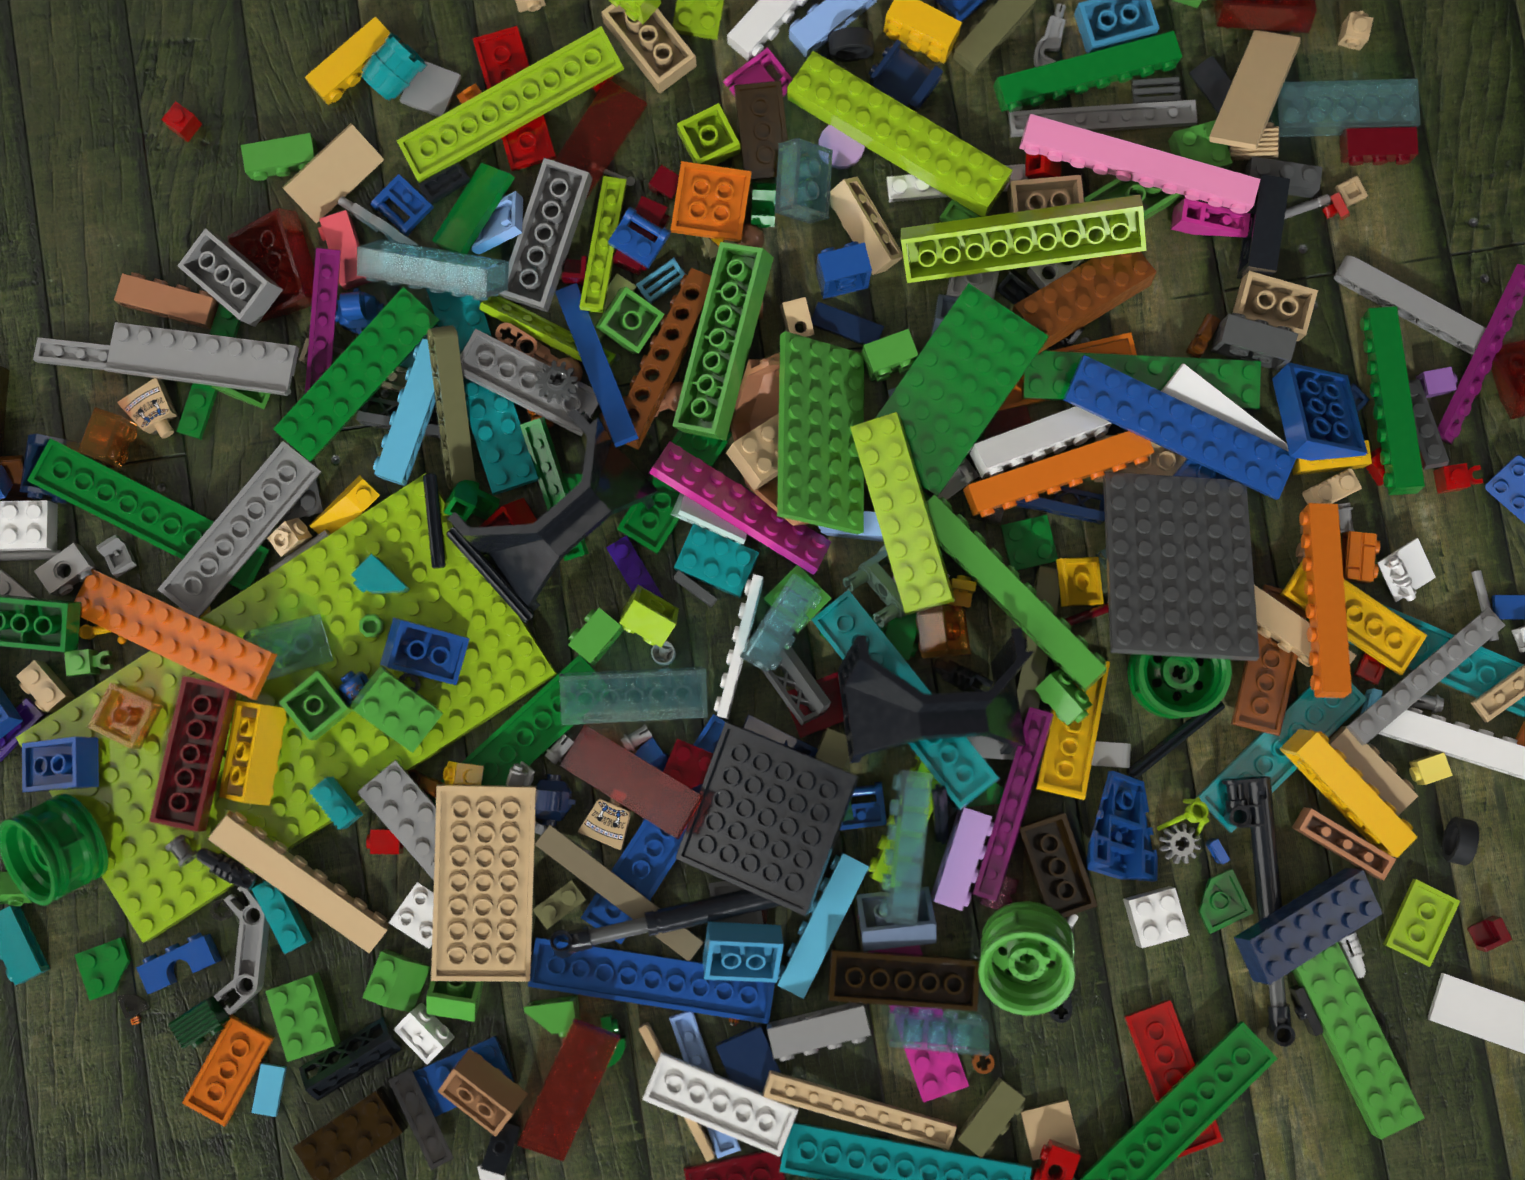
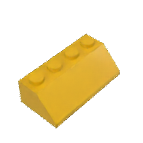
(253, 753)

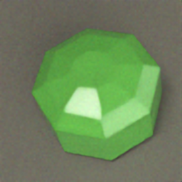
(371, 625)

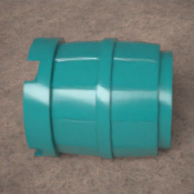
(392, 67)

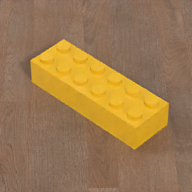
(1349, 792)

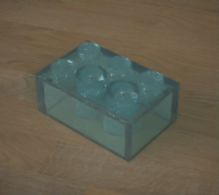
(803, 181)

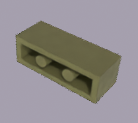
(991, 1118)

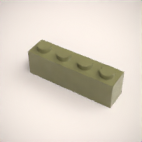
(990, 33)

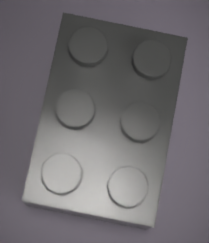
(1254, 341)

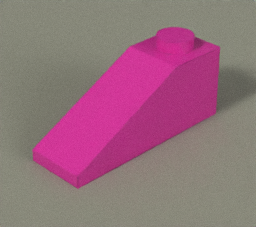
(1203, 219)

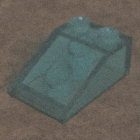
(296, 642)

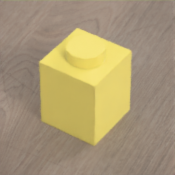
(1429, 769)

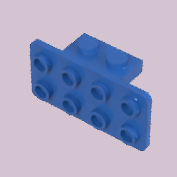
(1509, 486)

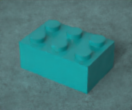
(716, 561)

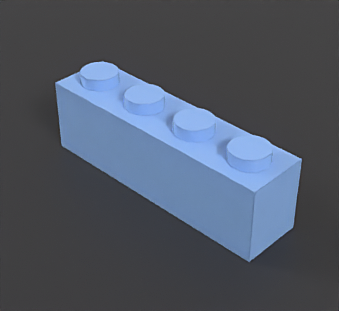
(822, 20)

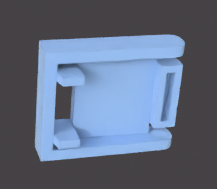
(502, 225)

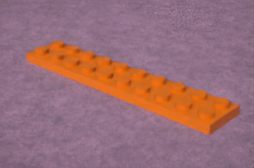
(175, 634)

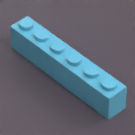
(409, 421)
(822, 925)

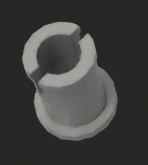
(1346, 517)
(1429, 702)
(636, 738)
(559, 749)

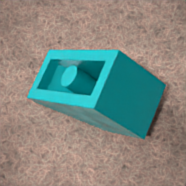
(377, 578)

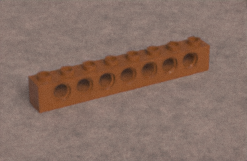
(693, 283)

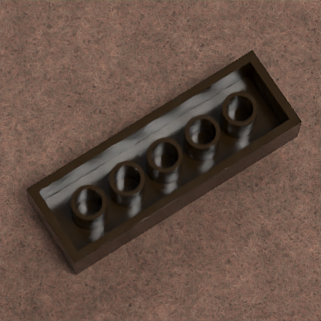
(903, 979)

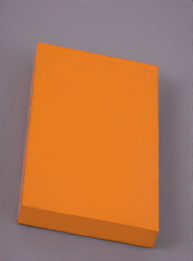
(228, 1070)

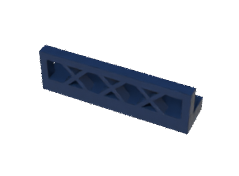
(1069, 510)

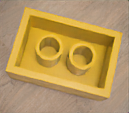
(922, 28)

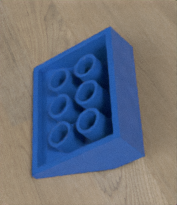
(1318, 413)

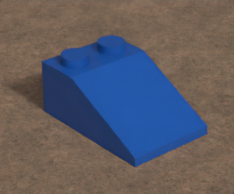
(424, 651)
(60, 764)

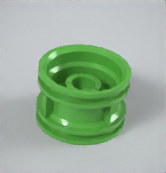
(1024, 941)

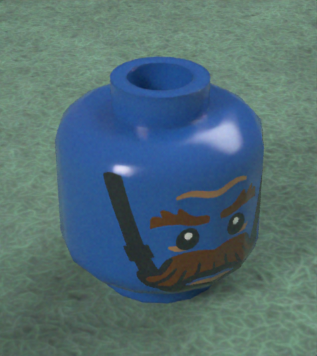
(352, 685)

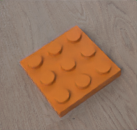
(711, 201)

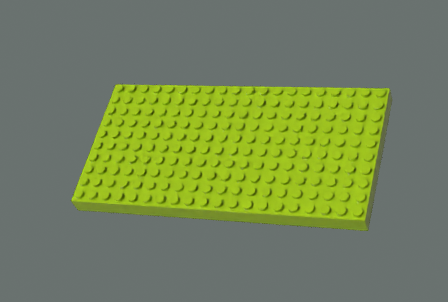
(497, 671)

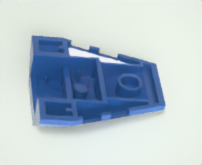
(1121, 834)

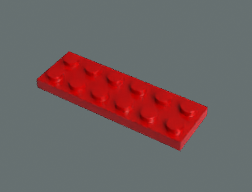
(500, 57)
(1165, 1058)

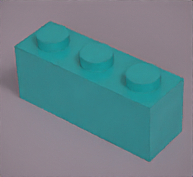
(282, 917)
(19, 947)

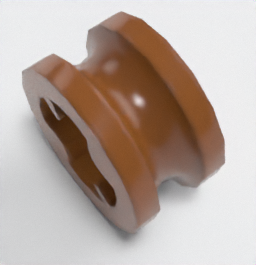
(989, 1065)

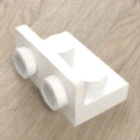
(423, 1033)

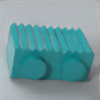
(336, 803)

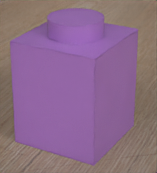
(1438, 382)

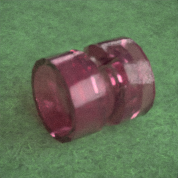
(1008, 888)

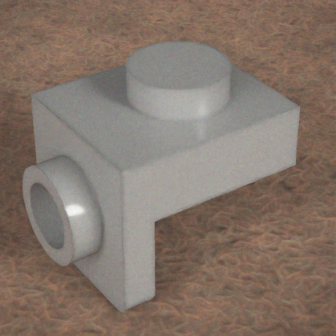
(117, 555)

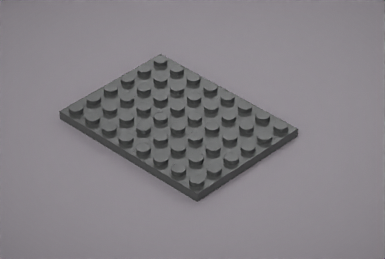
(1179, 567)

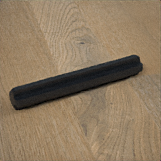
(434, 521)
(940, 813)

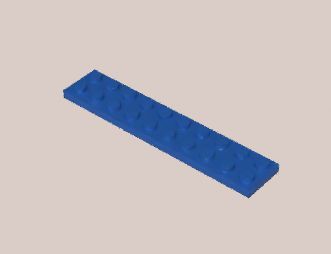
(1179, 427)
(648, 853)
(648, 981)

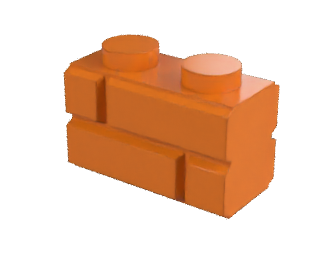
(1359, 556)

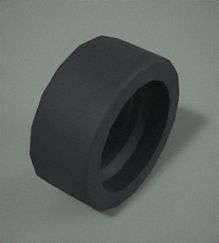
(851, 44)
(1460, 841)

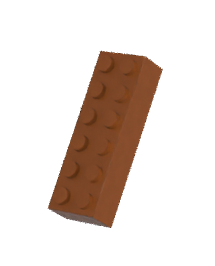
(1085, 294)

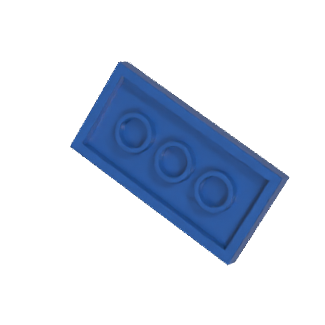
(433, 1075)

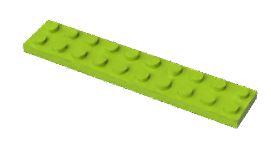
(510, 104)

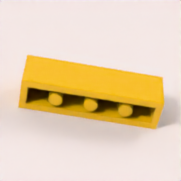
(345, 64)

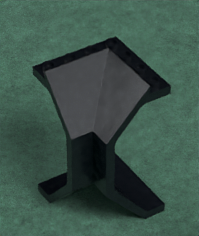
(532, 552)
(890, 712)

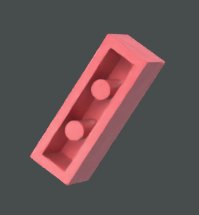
(341, 235)

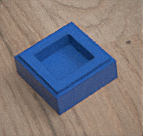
(1217, 851)

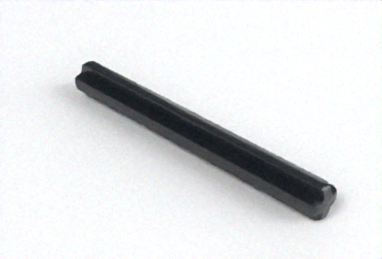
(490, 575)
(1172, 742)

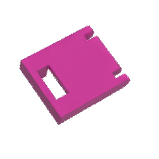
(755, 72)

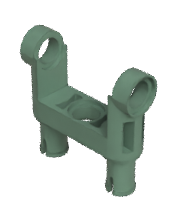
(873, 574)

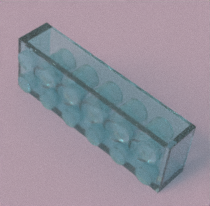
(1333, 106)
(432, 269)
(633, 695)
(906, 847)

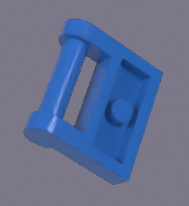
(407, 200)
(635, 244)
(868, 813)

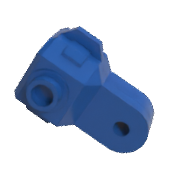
(357, 310)

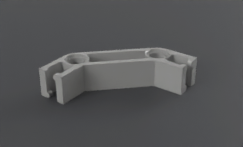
(250, 951)

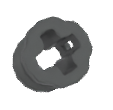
(181, 850)

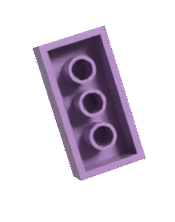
(961, 858)

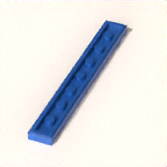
(596, 366)

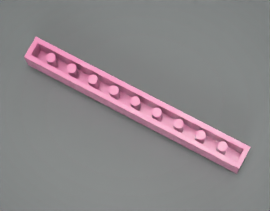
(1139, 164)

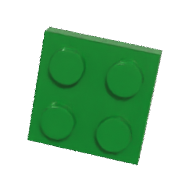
(1029, 543)

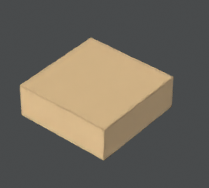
(1351, 191)

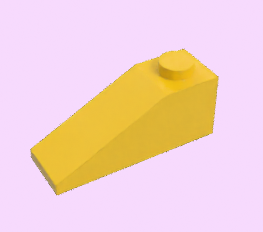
(346, 506)

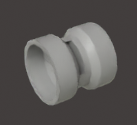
(658, 652)

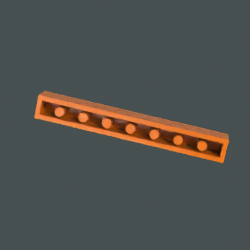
(1057, 471)
(1325, 601)

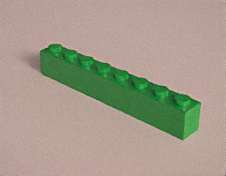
(1087, 71)
(1392, 401)

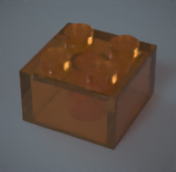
(108, 438)
(943, 632)
(125, 716)

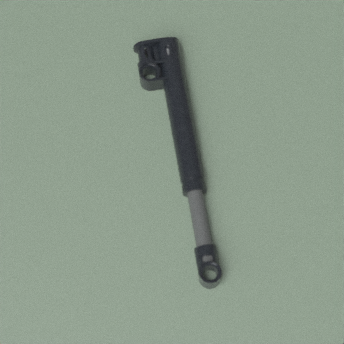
(1255, 802)
(664, 920)

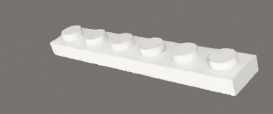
(911, 188)

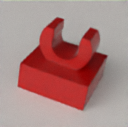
(1338, 207)

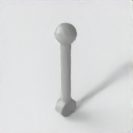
(630, 180)

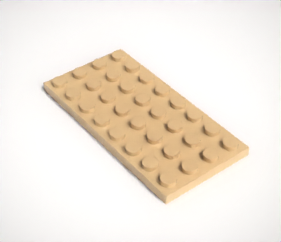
(483, 883)

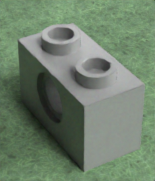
(52, 572)

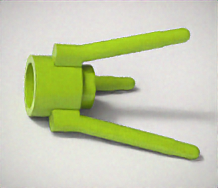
(1195, 813)

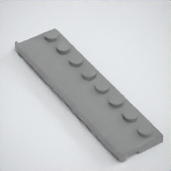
(202, 358)

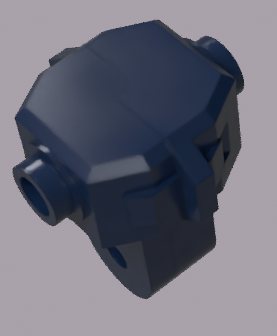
(553, 800)

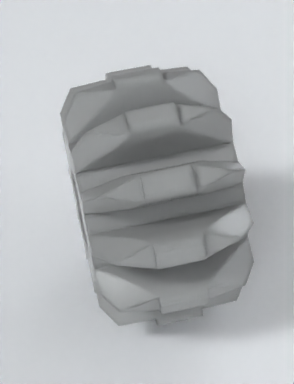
(1189, 843)

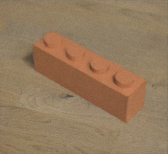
(166, 301)
(1343, 843)

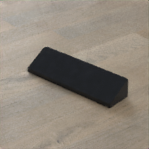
(1212, 82)
(1017, 288)

